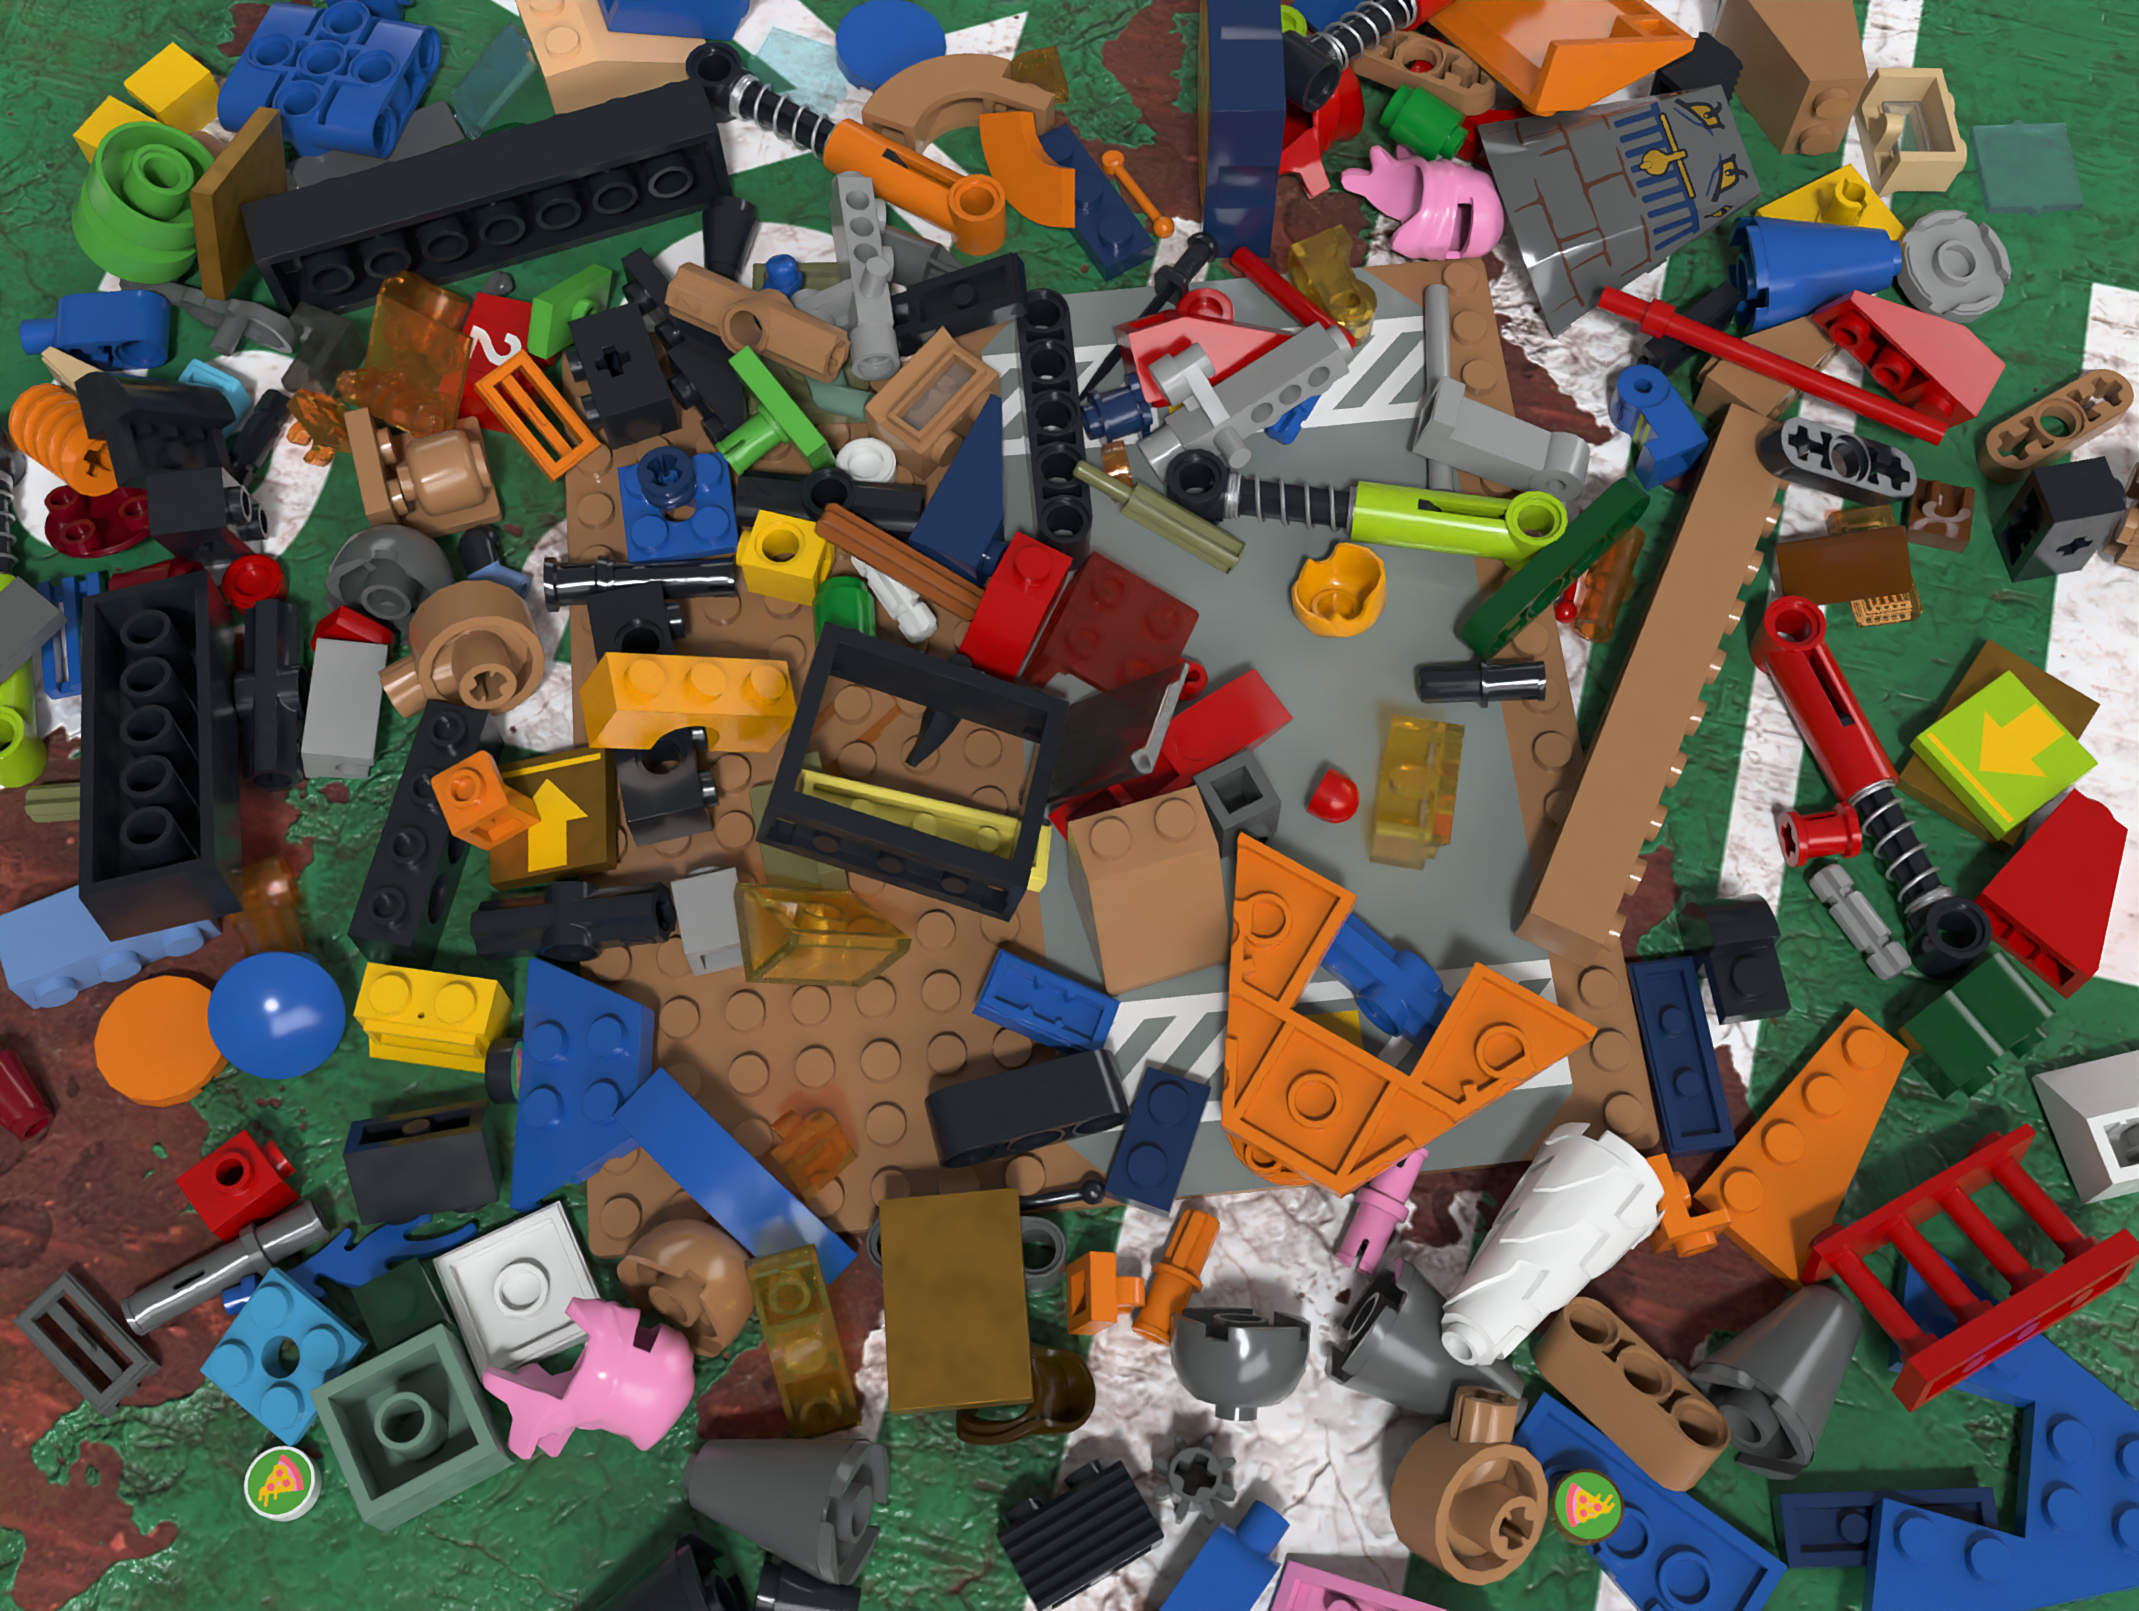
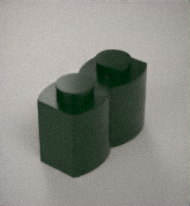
(1974, 1025)

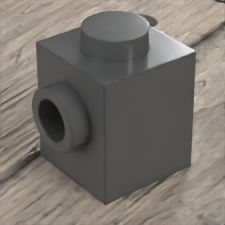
(1238, 801)

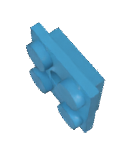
(248, 1360)

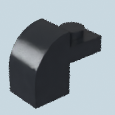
(1736, 952)

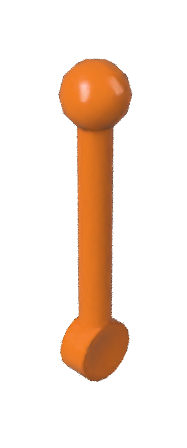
(1114, 165)

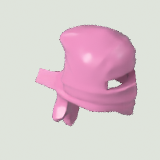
(1440, 203)
(623, 1382)

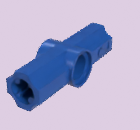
(1389, 985)

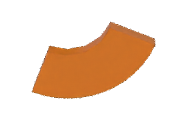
(1025, 171)

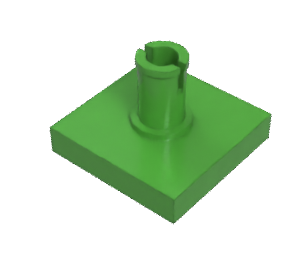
(774, 422)

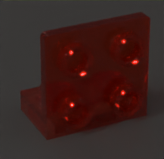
(1110, 629)

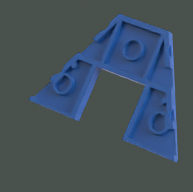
(2073, 1490)

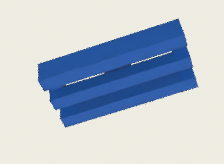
(51, 651)

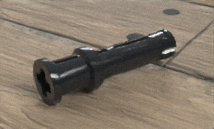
(685, 579)

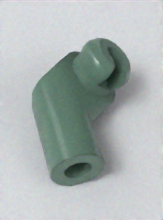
(838, 397)

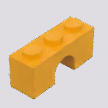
(643, 696)

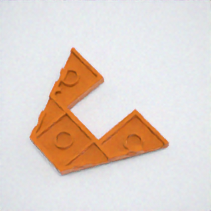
(1320, 1098)

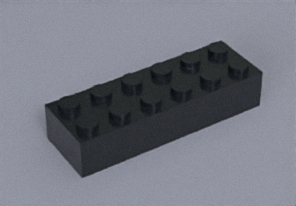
(159, 758)

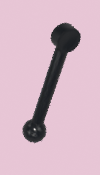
(1090, 1192)

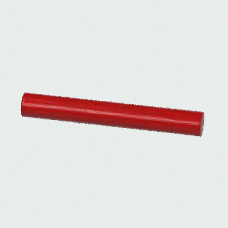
(1283, 292)

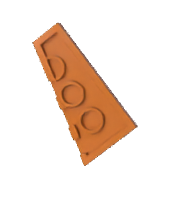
(1805, 1148)

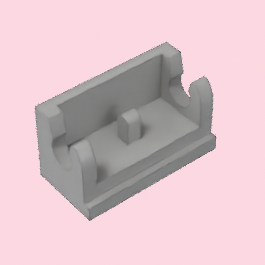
(343, 709)

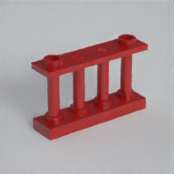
(1982, 1330)

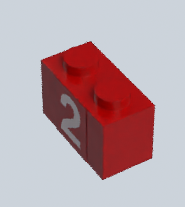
(498, 332)

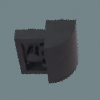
(155, 424)

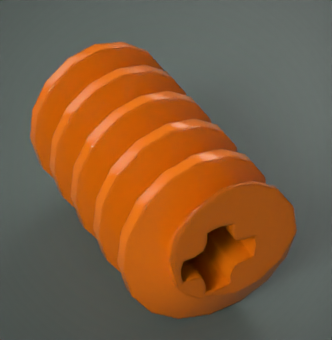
(52, 431)

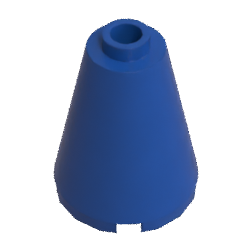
(1801, 265)

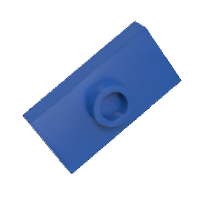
(1045, 1005)

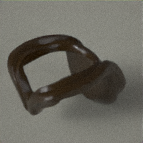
(1061, 1404)

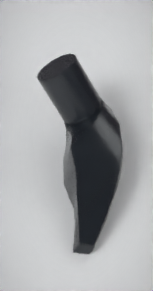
(935, 725)

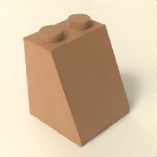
(1798, 68)
(1149, 890)

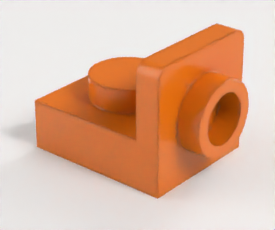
(480, 804)
(1676, 1228)

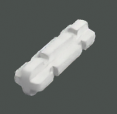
(901, 603)

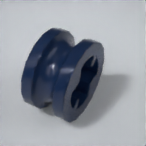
(660, 461)

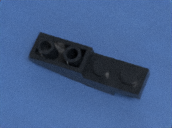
(696, 356)

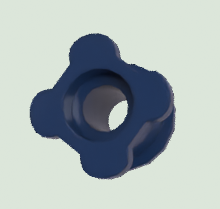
(1117, 412)

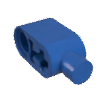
(105, 330)
(1232, 1565)

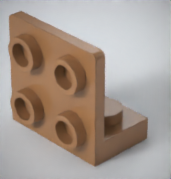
(375, 461)

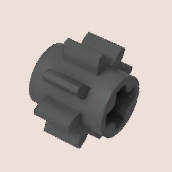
(1183, 1463)

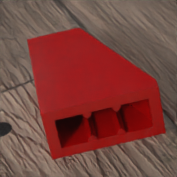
(2058, 893)

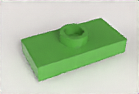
(569, 300)

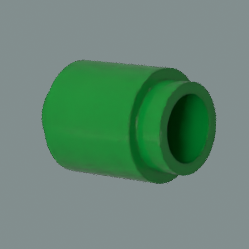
(1424, 123)
(844, 603)

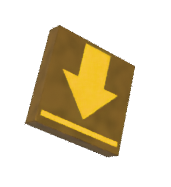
(577, 818)

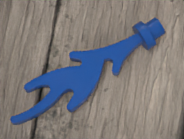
(357, 1266)

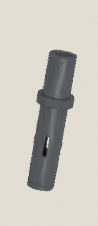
(199, 1281)

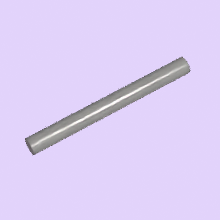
(1437, 365)

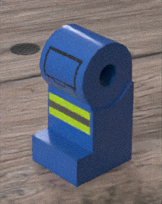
(1658, 424)

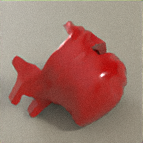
(1313, 133)

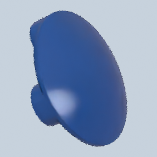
(276, 1014)

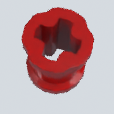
(1819, 834)

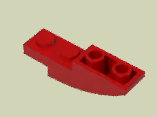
(1198, 738)

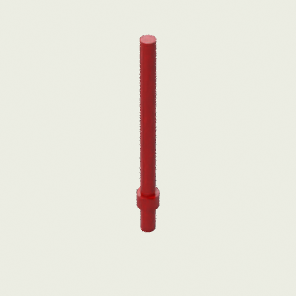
(1660, 319)

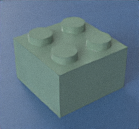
(411, 1428)

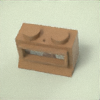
(931, 404)

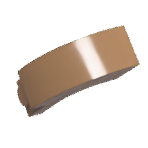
(950, 95)

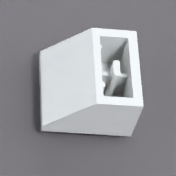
(2096, 1123)

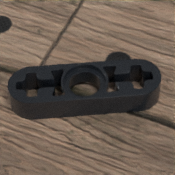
(1816, 470)

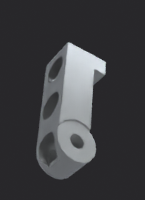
(1499, 445)

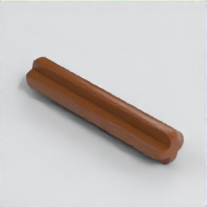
(898, 561)

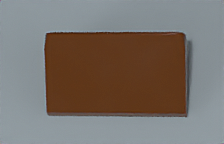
(1846, 566)

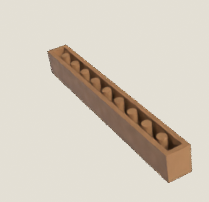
(1656, 698)

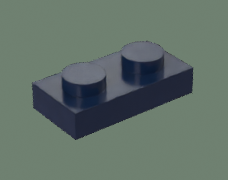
(1157, 1142)

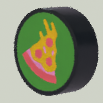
(504, 1070)

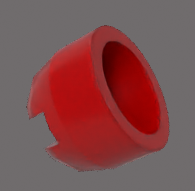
(1335, 798)

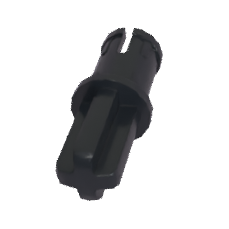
(1482, 682)

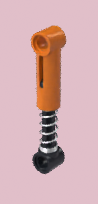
(896, 171)

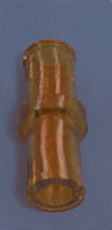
(1607, 586)

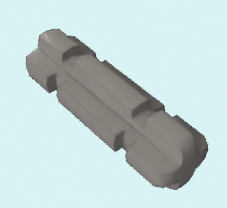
(1860, 922)

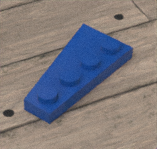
(1669, 1545)

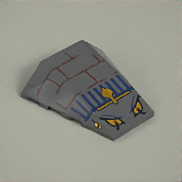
(1615, 189)

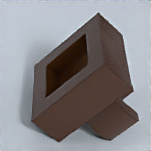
(1939, 515)

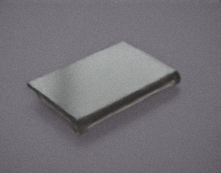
(1115, 735)

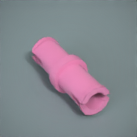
(1379, 1212)

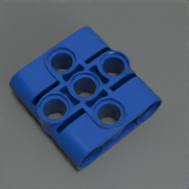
(334, 76)

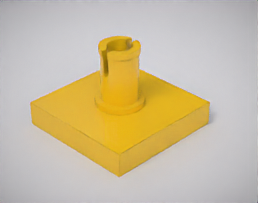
(1836, 199)

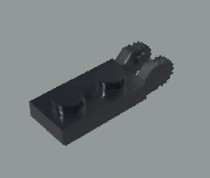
(960, 302)

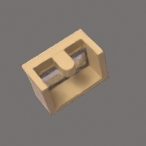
(1909, 131)

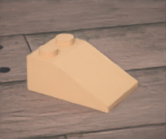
(589, 64)

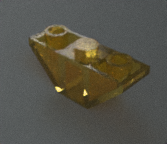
(804, 1341)

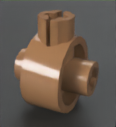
(468, 649)
(1471, 1493)

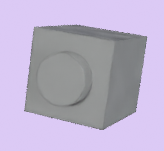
(708, 919)

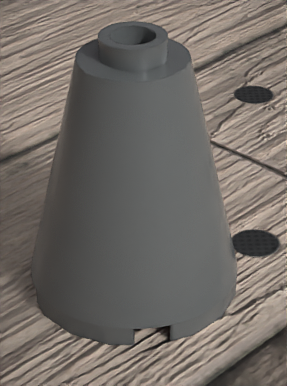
(1400, 1353)
(1783, 1379)
(795, 1498)

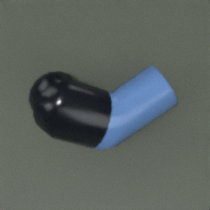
(481, 560)

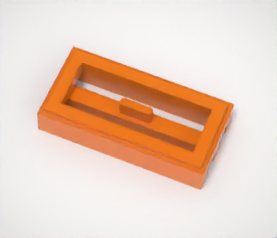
(569, 457)

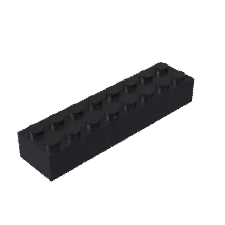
(491, 200)

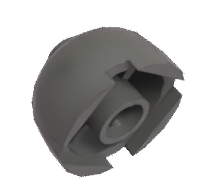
(387, 575)
(1238, 1357)

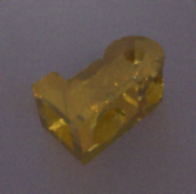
(1323, 274)

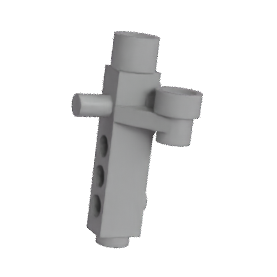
(864, 268)
(1244, 402)

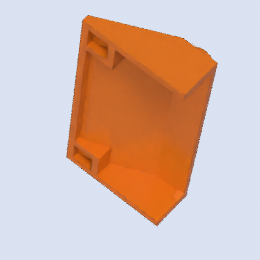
(1563, 50)

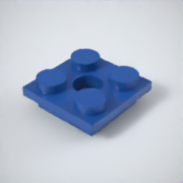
(706, 533)

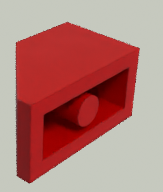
(1015, 607)

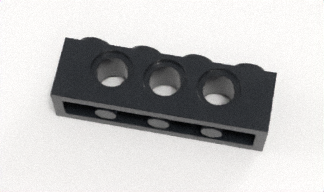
(654, 804)
(417, 855)

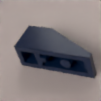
(966, 513)

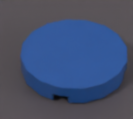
(885, 39)

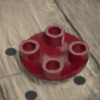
(95, 525)

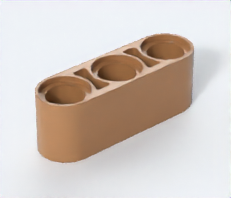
(1631, 1394)

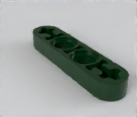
(1554, 569)

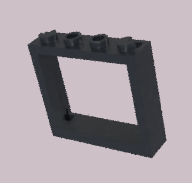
(891, 850)

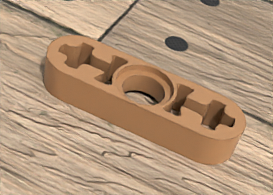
(1460, 71)
(2068, 406)

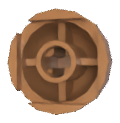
(693, 1280)

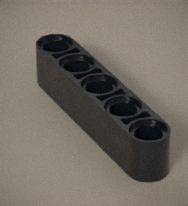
(1058, 405)

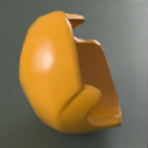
(1341, 592)

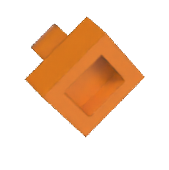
(1098, 1295)

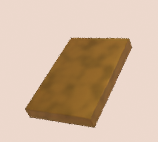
(242, 173)
(2065, 703)
(955, 1302)

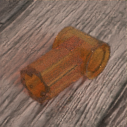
(426, 298)
(269, 908)

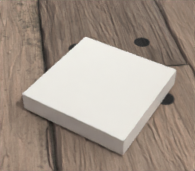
(515, 1290)

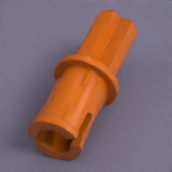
(1177, 1275)

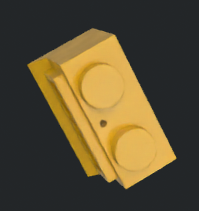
(431, 1016)

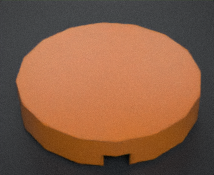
(158, 1042)

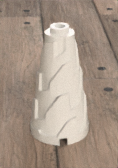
(1554, 1234)

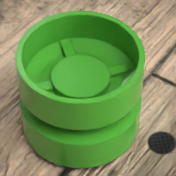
(137, 203)

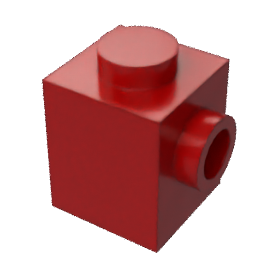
(240, 1185)

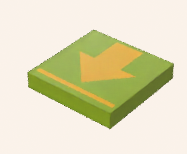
(2003, 754)

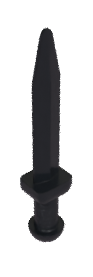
(1170, 286)

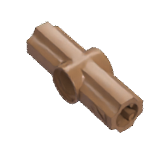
(786, 332)

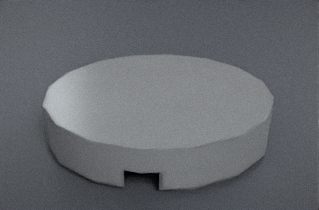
(1953, 266)

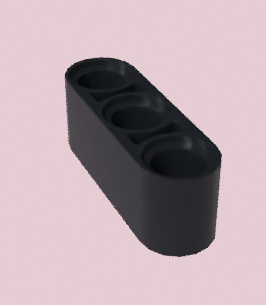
(1026, 1109)

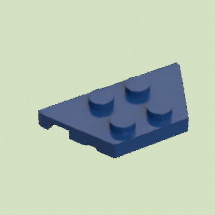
(578, 1068)

